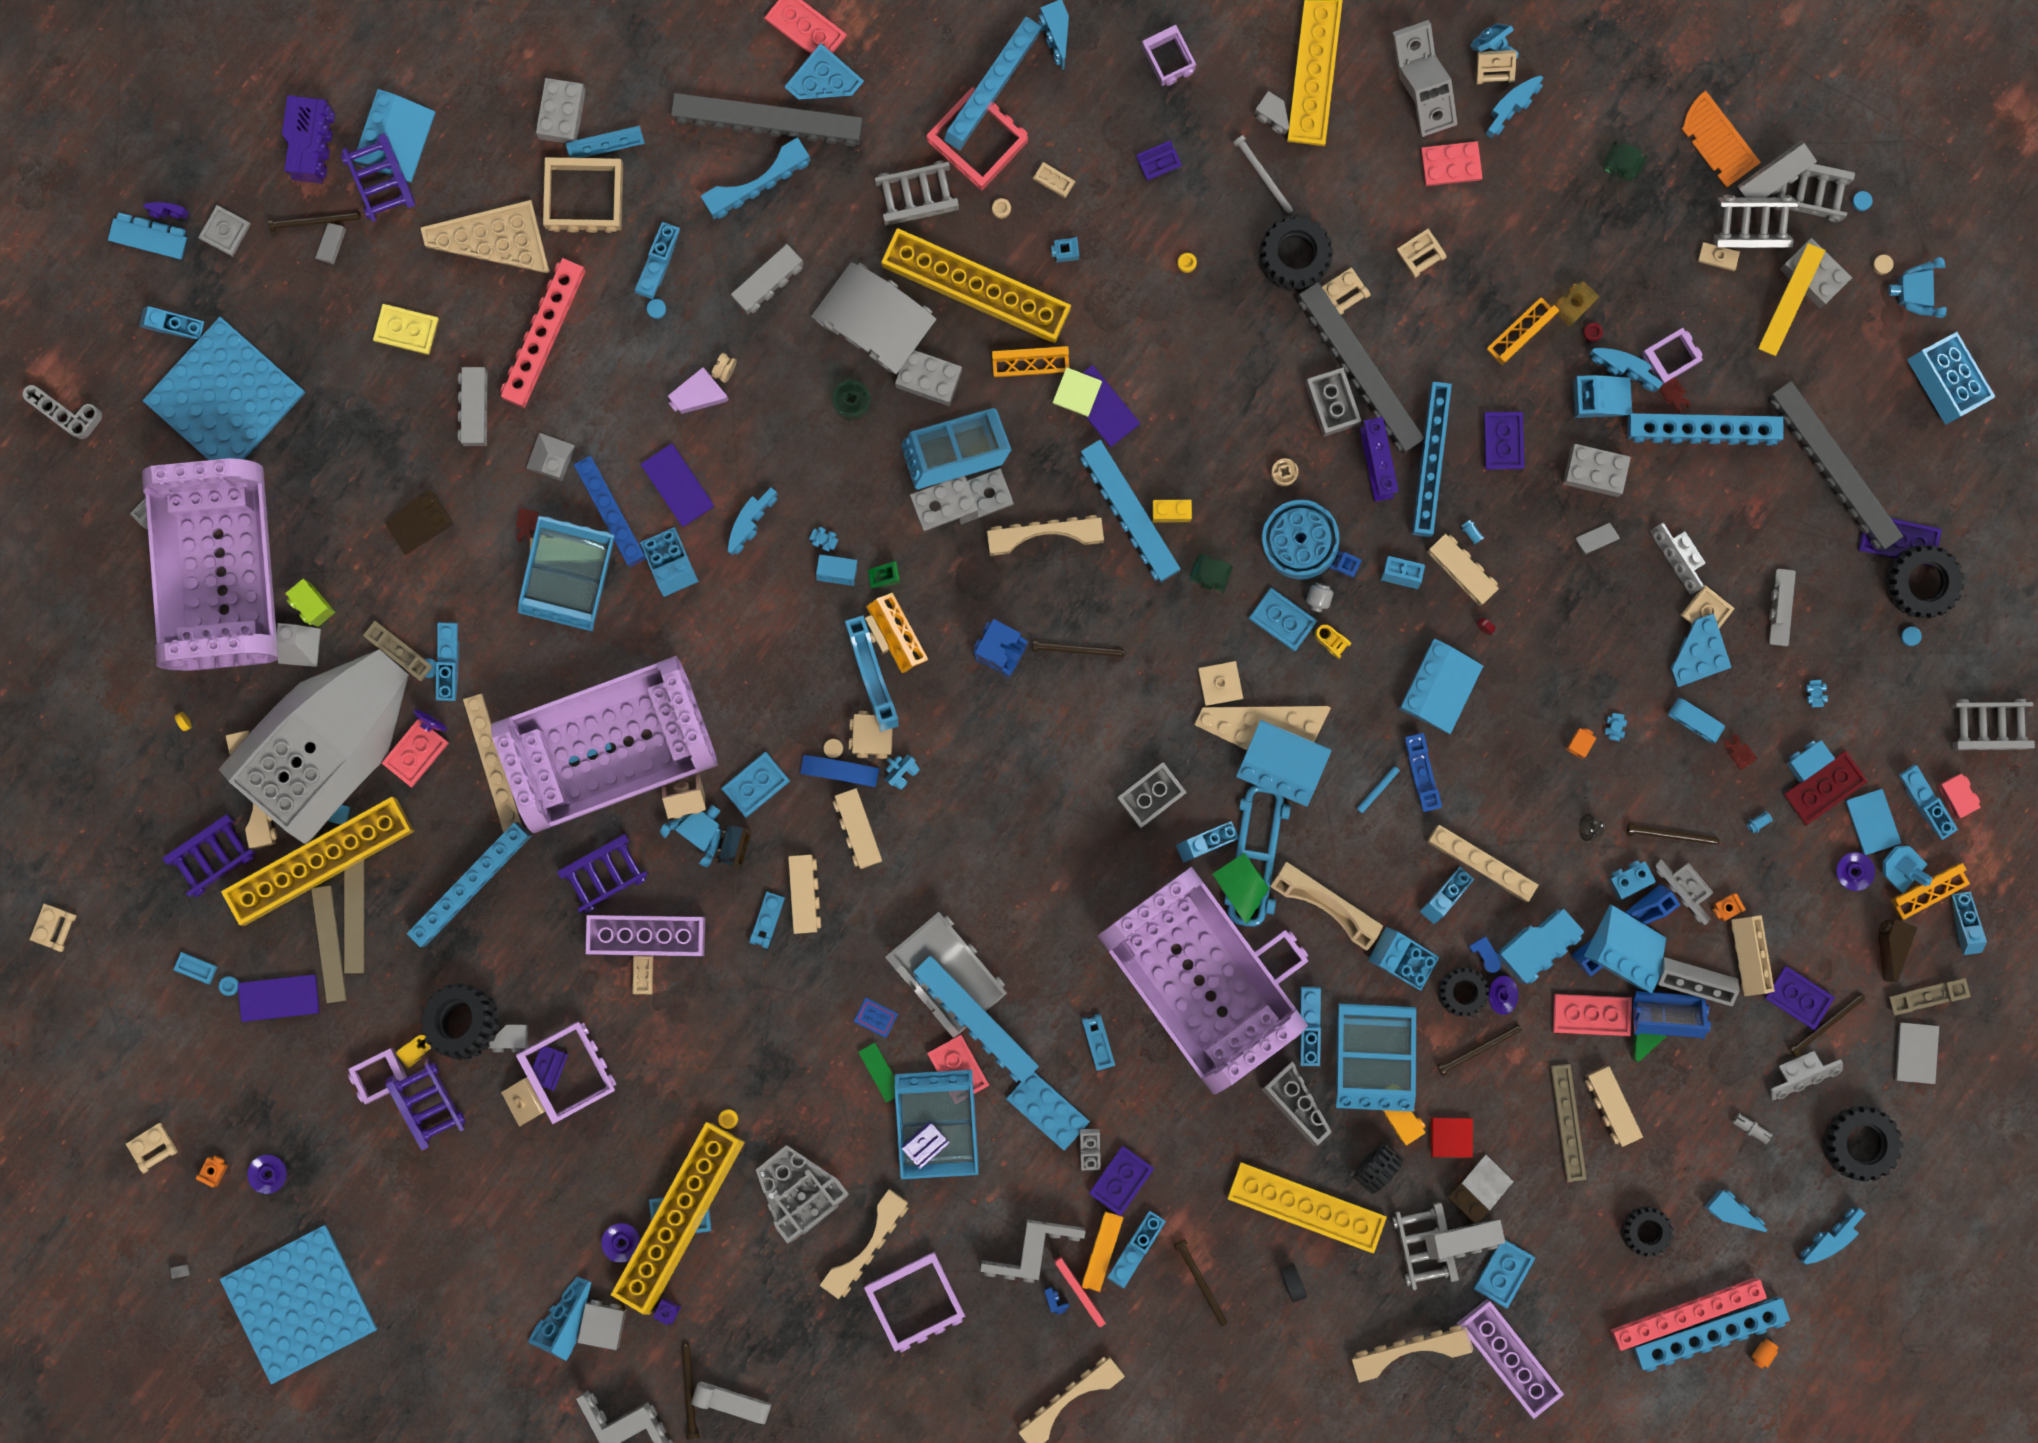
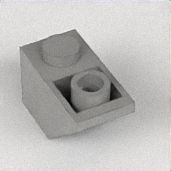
(1273, 111)
(511, 1037)

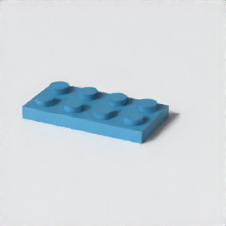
(1048, 1110)

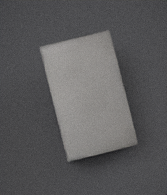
(179, 1271)

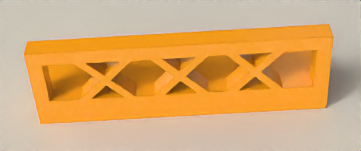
(1529, 333)
(1030, 354)
(893, 633)
(1939, 879)
(1102, 1251)

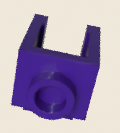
(666, 1311)

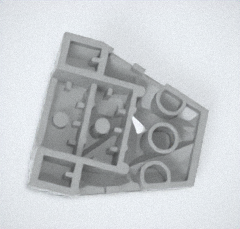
(798, 1192)

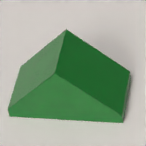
(884, 575)
(1644, 1044)

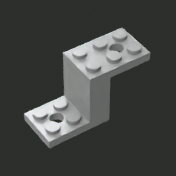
(1425, 78)
(961, 500)
(1032, 1251)
(624, 1427)

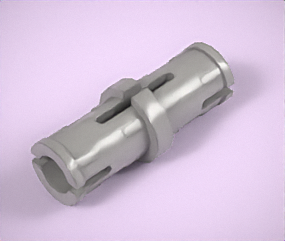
(1752, 1128)

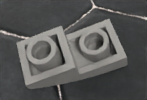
(1090, 1149)

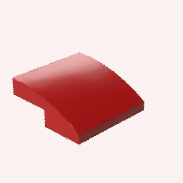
(1451, 1137)

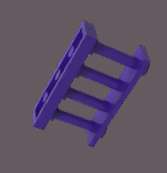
(391, 163)
(1378, 459)
(208, 836)
(604, 855)
(414, 1119)

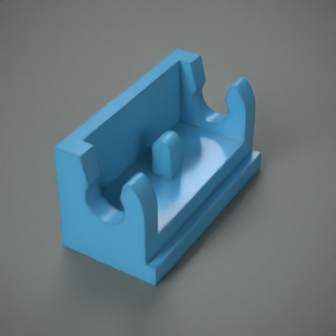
(836, 570)
(1403, 572)

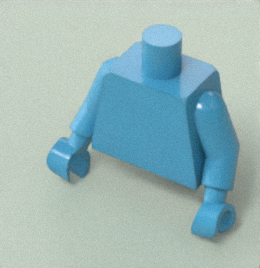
(1916, 289)
(699, 830)

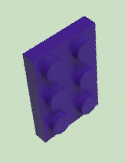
(1504, 440)
(1799, 998)
(1121, 1180)

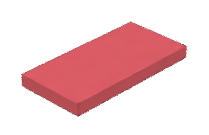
(804, 25)
(1592, 1014)
(1080, 1292)

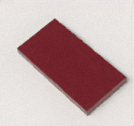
(1825, 788)

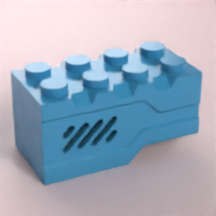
(1538, 946)

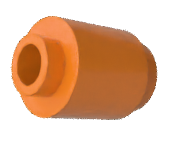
(1764, 1354)

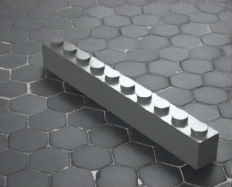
(767, 119)
(1360, 368)
(1835, 466)

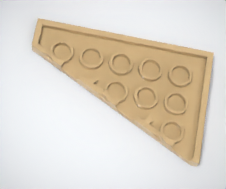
(497, 235)
(1240, 723)

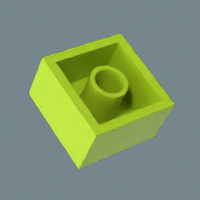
(310, 603)

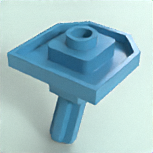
(1493, 39)
(1903, 867)

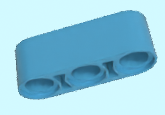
(1696, 720)

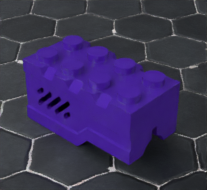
(307, 136)

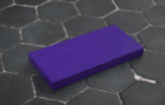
(1109, 413)
(677, 485)
(1913, 535)
(278, 998)

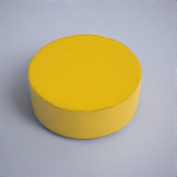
(1187, 262)
(183, 721)
(728, 1119)

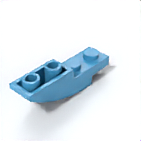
(1516, 100)
(658, 260)
(1620, 362)
(744, 526)
(447, 661)
(1927, 803)
(1311, 1037)
(1829, 1244)
(1136, 1249)

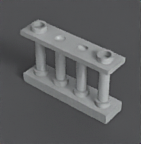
(1823, 175)
(912, 212)
(1763, 238)
(1983, 741)
(1436, 1213)

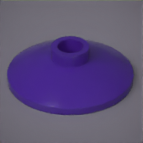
(429, 722)
(1864, 868)
(1503, 995)
(257, 1174)
(611, 1246)

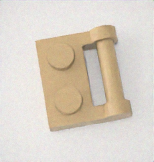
(1493, 62)
(1418, 247)
(1343, 285)
(47, 926)
(148, 1142)

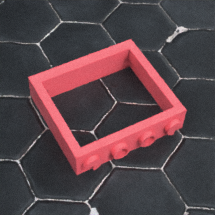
(958, 162)

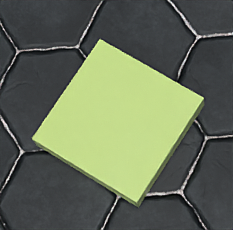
(1077, 392)

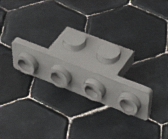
(1681, 555)
(1782, 607)
(1689, 886)
(1804, 1072)

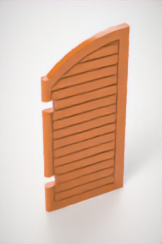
(1718, 140)

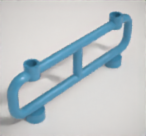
(1281, 811)

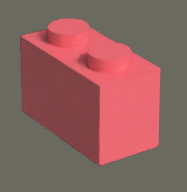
(1959, 796)

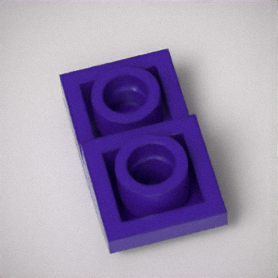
(162, 209)

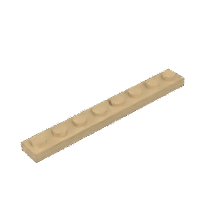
(492, 765)

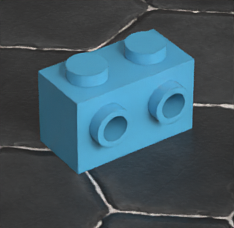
(1810, 760)
(1631, 880)

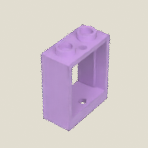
(1160, 39)
(1657, 368)
(1300, 952)
(395, 1065)

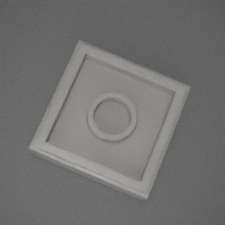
(224, 230)

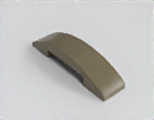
(398, 651)
(1929, 996)

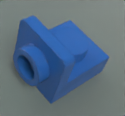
(1052, 1298)

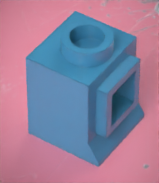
(1068, 256)

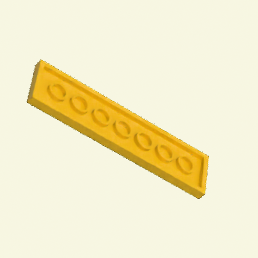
(1314, 72)
(1307, 1207)

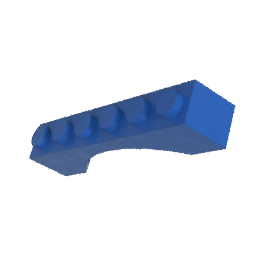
(610, 511)
(1653, 906)

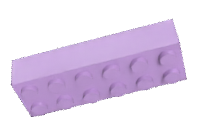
(645, 935)
(1510, 1359)

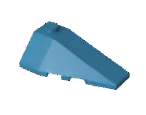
(561, 1327)

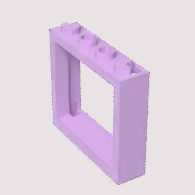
(599, 1063)
(936, 1328)

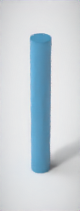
(1378, 789)

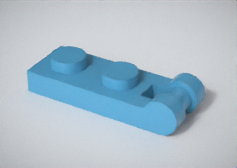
(767, 919)
(1098, 1043)

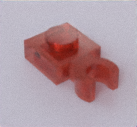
(1672, 392)
(526, 522)
(1742, 754)

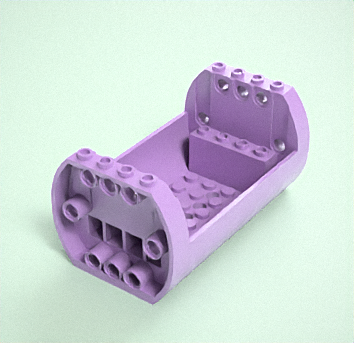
(182, 515)
(541, 741)
(1258, 1010)

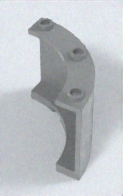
(874, 316)
(956, 958)

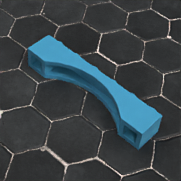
(722, 199)
(871, 674)

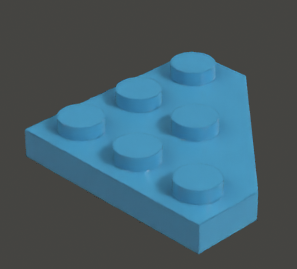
(823, 77)
(1700, 652)

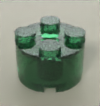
(1624, 161)
(857, 391)
(1211, 573)

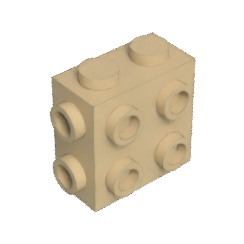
(868, 738)

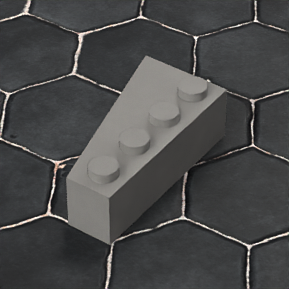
(1297, 1104)

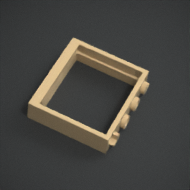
(588, 164)

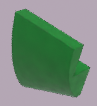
(1242, 885)

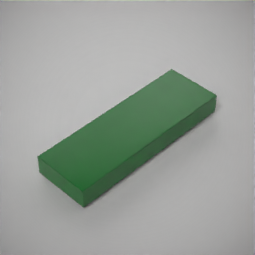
(879, 1071)

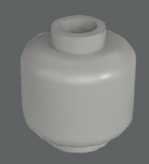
(1319, 596)

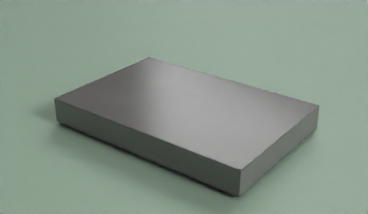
(1917, 1053)

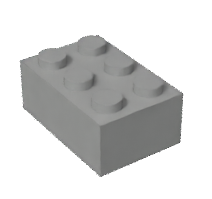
(560, 111)
(1827, 279)
(929, 377)
(1333, 402)
(1596, 470)
(1151, 795)

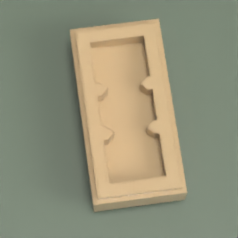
(1054, 180)
(1718, 256)
(876, 635)
(642, 974)

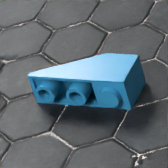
(170, 323)
(1207, 841)
(1447, 895)
(1968, 924)
(1728, 1210)

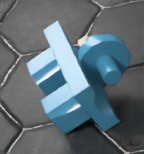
(897, 770)

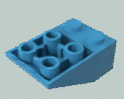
(1055, 23)
(1602, 396)
(669, 562)
(1403, 958)

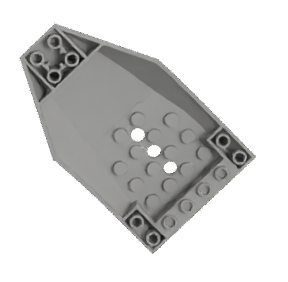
(350, 721)

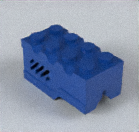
(1000, 648)

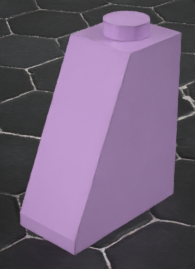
(697, 393)

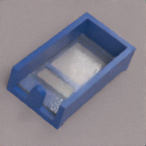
(1670, 1014)

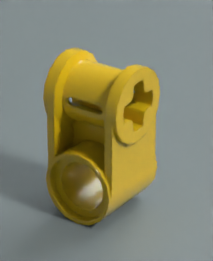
(1332, 641)
(412, 1051)

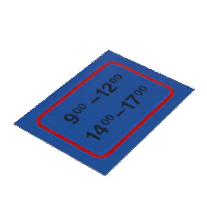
(876, 1017)

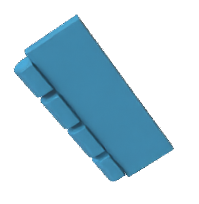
(150, 239)

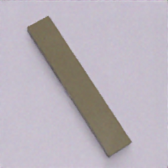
(354, 918)
(329, 944)
(1568, 1122)

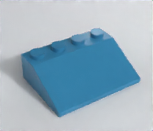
(406, 127)
(1951, 378)
(1441, 686)
(1283, 763)
(1628, 949)

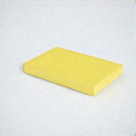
(405, 329)

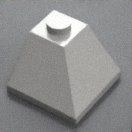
(550, 457)
(298, 645)

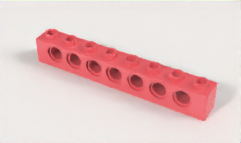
(521, 396)
(1688, 1314)

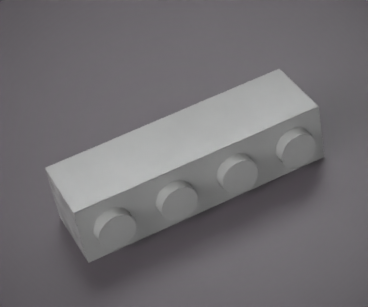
(1779, 172)
(767, 280)
(473, 406)
(1699, 982)
(1465, 1239)

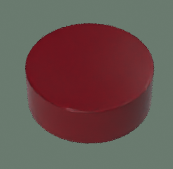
(1593, 332)
(1486, 626)

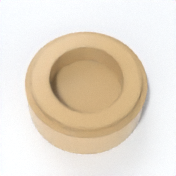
(1001, 208)
(1883, 264)
(833, 748)

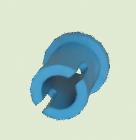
(1472, 531)
(1759, 822)

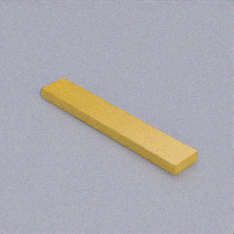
(1791, 299)

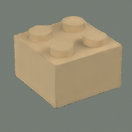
(684, 797)

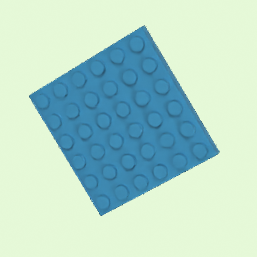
(223, 395)
(298, 1304)

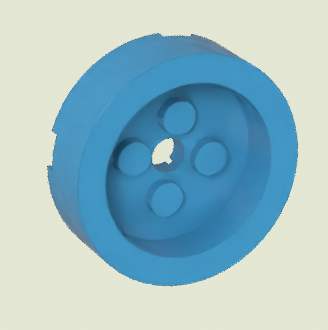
(1294, 558)

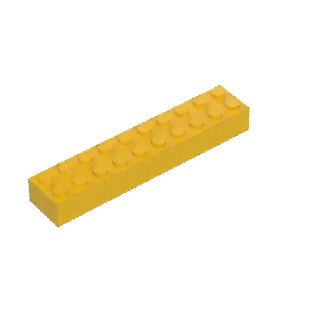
(976, 286)
(317, 861)
(677, 1218)

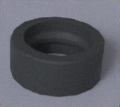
(1293, 1283)

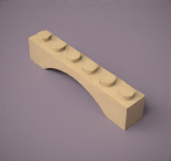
(1085, 531)
(260, 828)
(1483, 863)
(1358, 925)
(840, 1277)
(1451, 1343)
(1103, 1376)

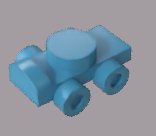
(827, 541)
(1816, 696)
(1616, 723)

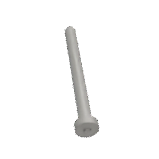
(1263, 174)

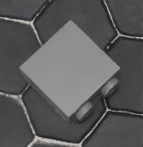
(602, 1325)

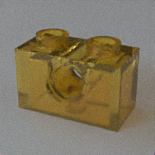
(1584, 295)

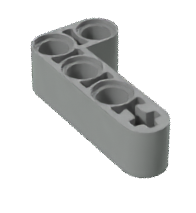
(58, 410)
(730, 1402)

